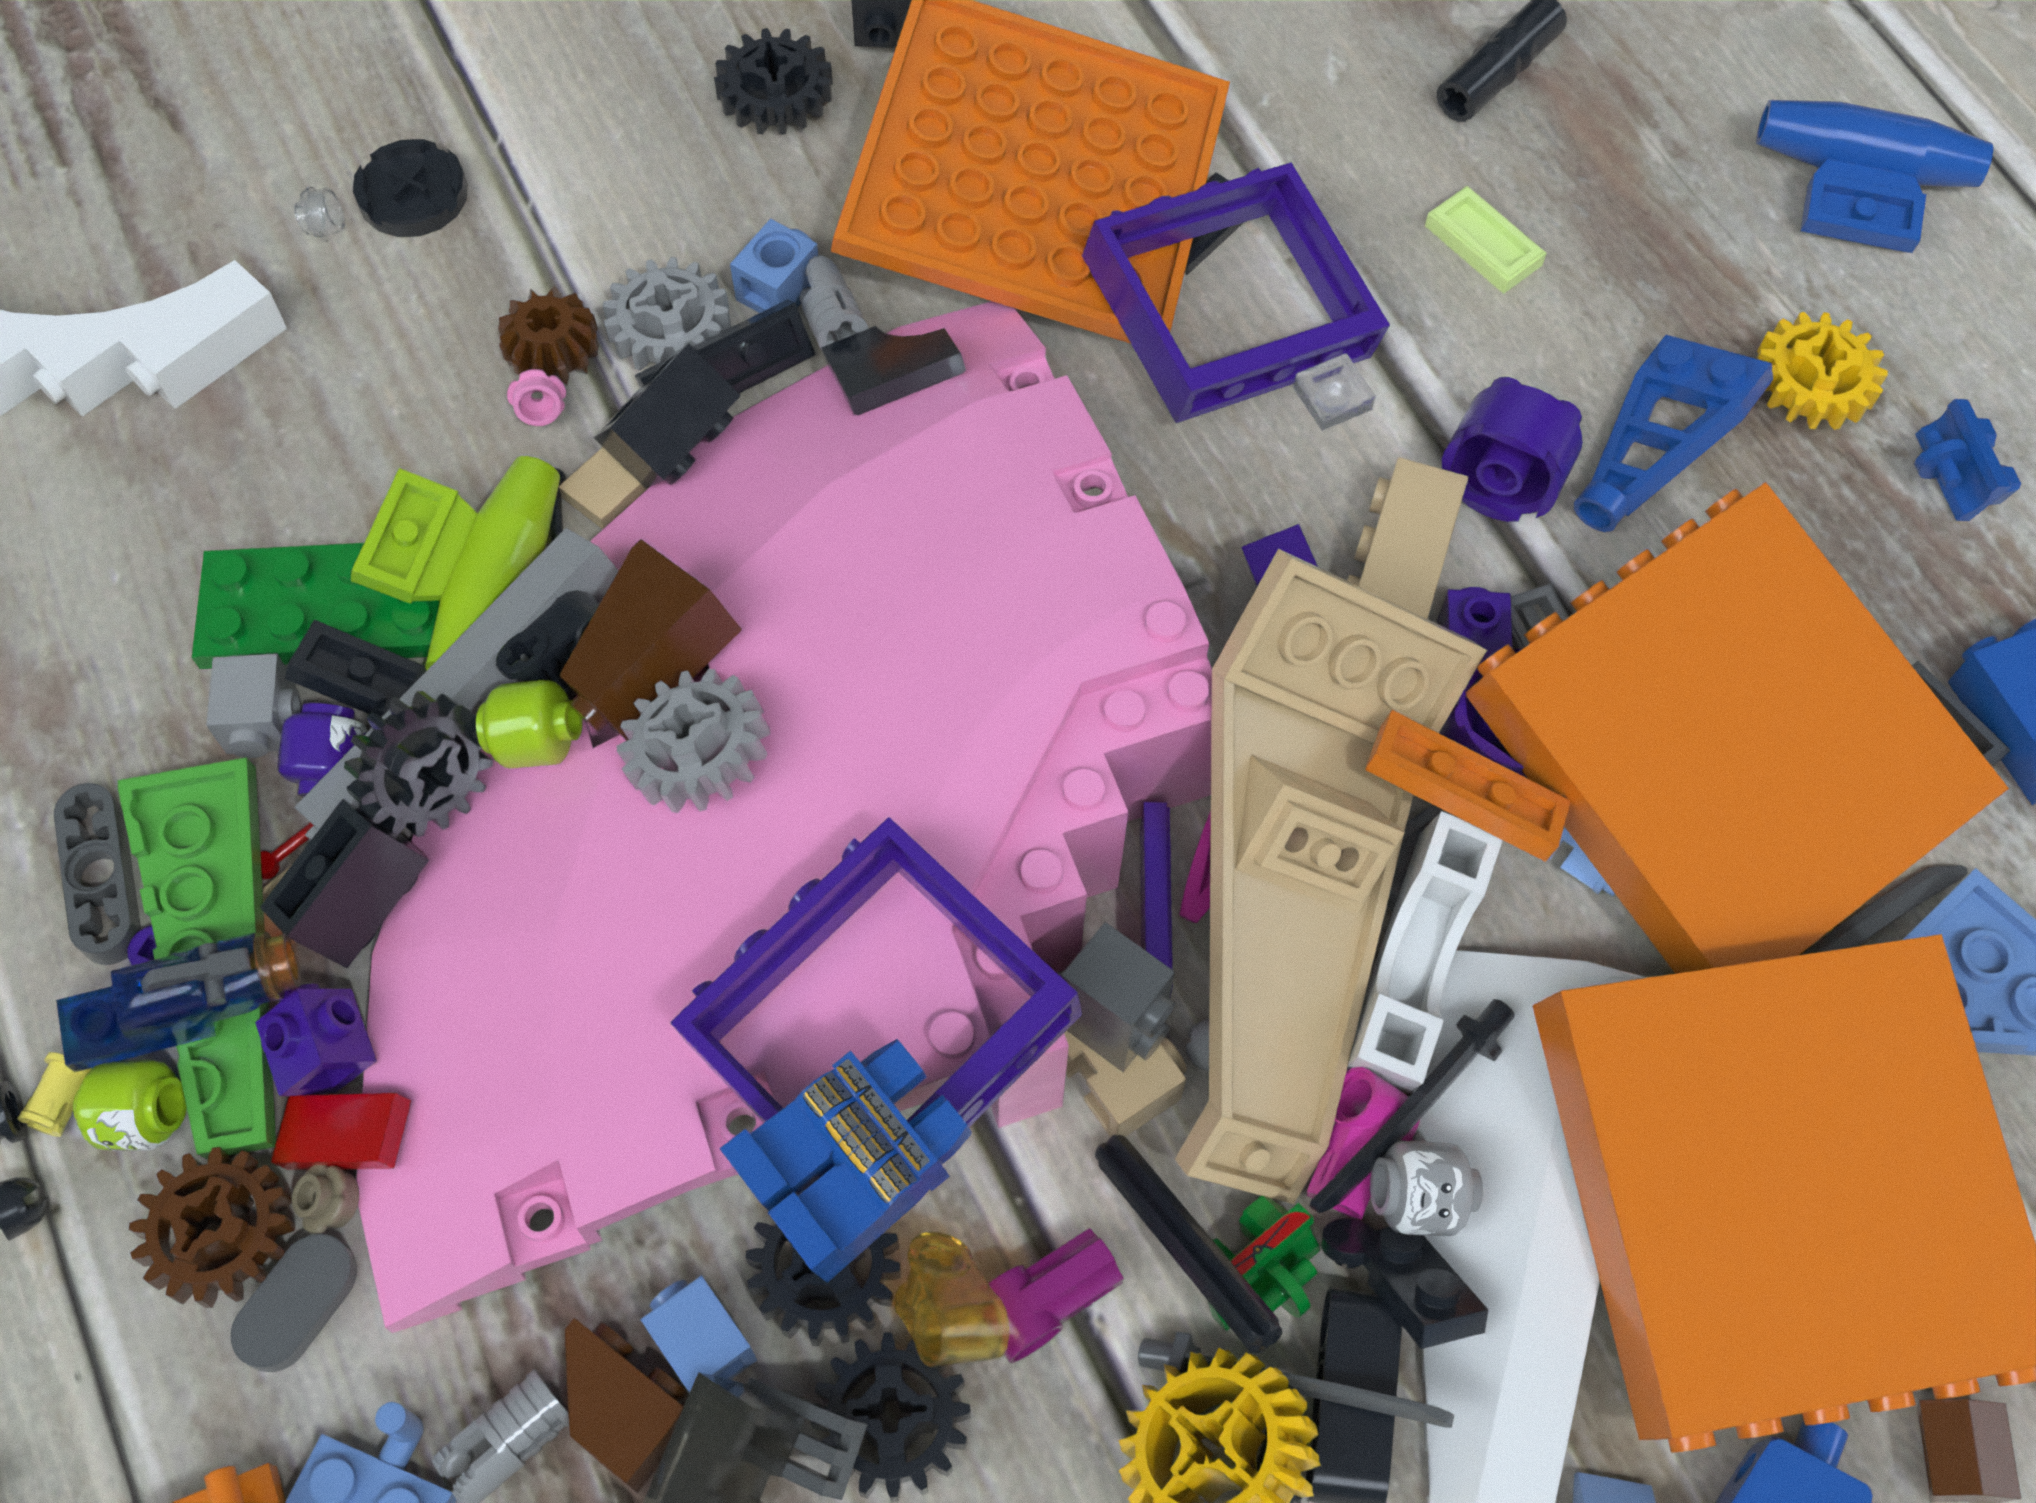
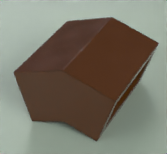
(1968, 1451)

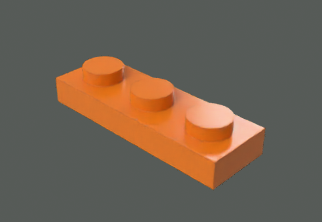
(1468, 785)

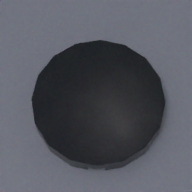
(410, 188)

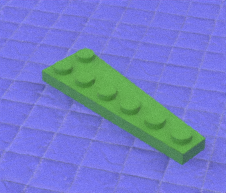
(204, 885)

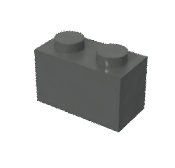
(1120, 998)

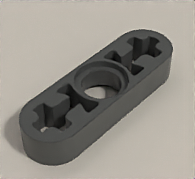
(76, 853)

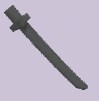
(1889, 908)
(1156, 1353)

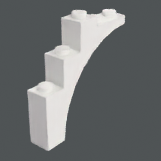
(161, 344)

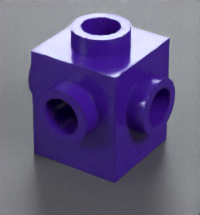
(315, 1041)

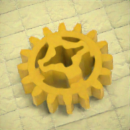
(1822, 370)

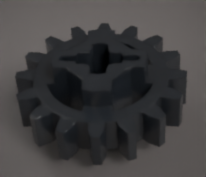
(799, 74)
(417, 764)
(802, 1285)
(926, 1413)

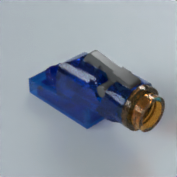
(175, 998)

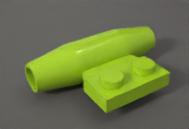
(439, 548)

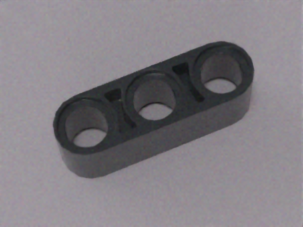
(1354, 1444)

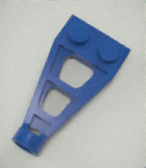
(1687, 373)

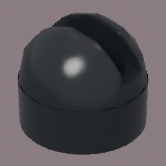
(15, 1215)

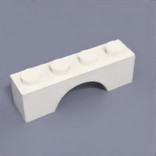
(1431, 913)

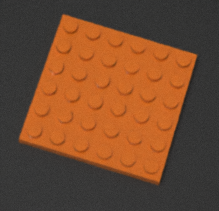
(1009, 146)

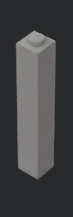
(469, 666)

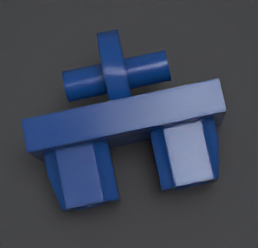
(1963, 461)

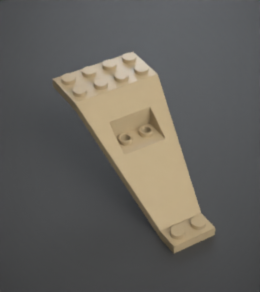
(1290, 914)

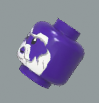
(315, 743)

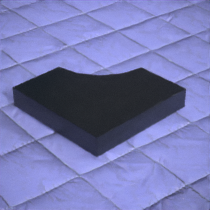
(885, 367)

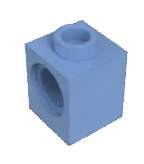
(772, 267)
(697, 1333)

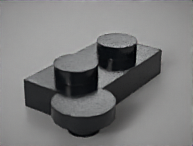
(351, 669)
(1409, 1280)

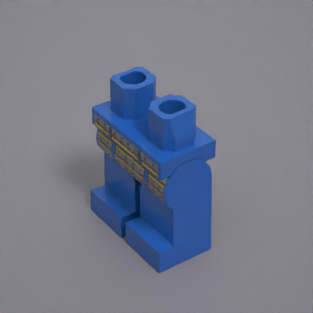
(845, 1159)

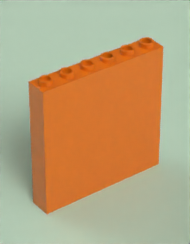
(1735, 739)
(1793, 1189)

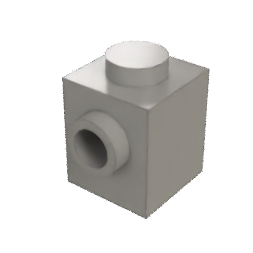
(250, 703)

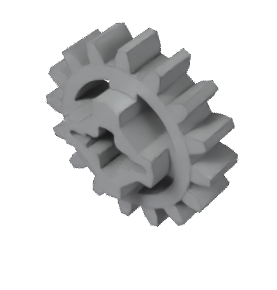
(664, 311)
(699, 737)

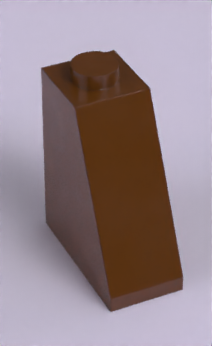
(644, 633)

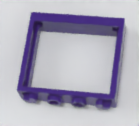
(1188, 392)
(820, 910)

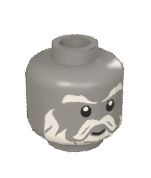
(1425, 1188)

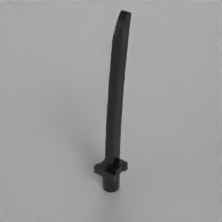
(1477, 1038)

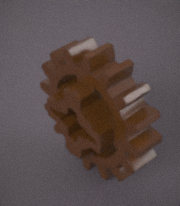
(214, 1195)

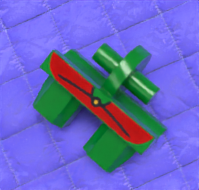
(1277, 1257)

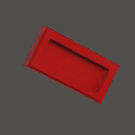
(341, 1131)

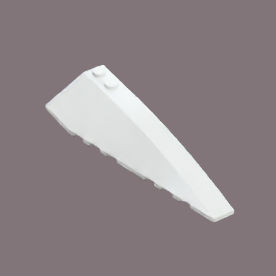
(1517, 1253)

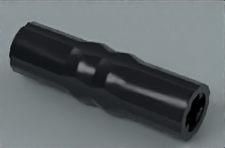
(1501, 59)

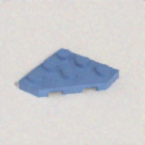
(1992, 962)

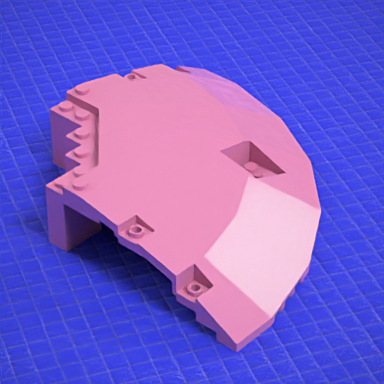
(931, 649)

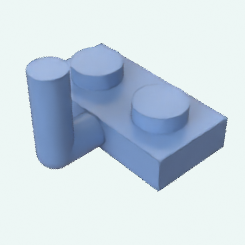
(350, 1476)

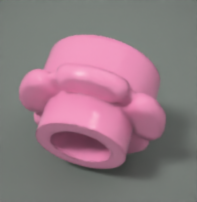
(537, 410)

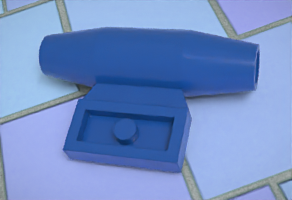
(1870, 166)

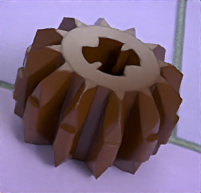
(549, 334)

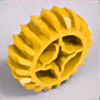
(1237, 1426)

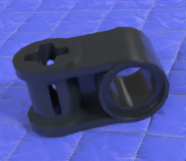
(548, 641)

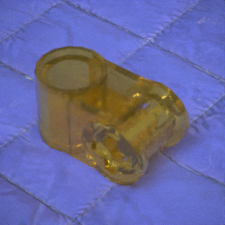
(950, 1304)

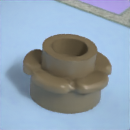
(325, 1198)

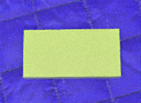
(1485, 239)

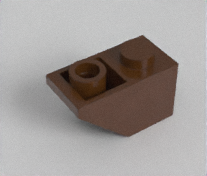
(615, 1407)

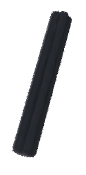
(1189, 1245)

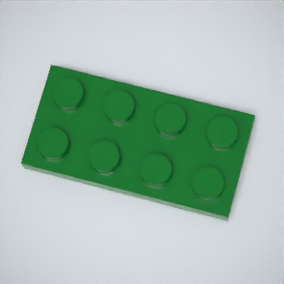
(270, 596)

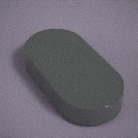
(293, 1303)

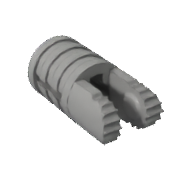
(829, 303)
(502, 1439)

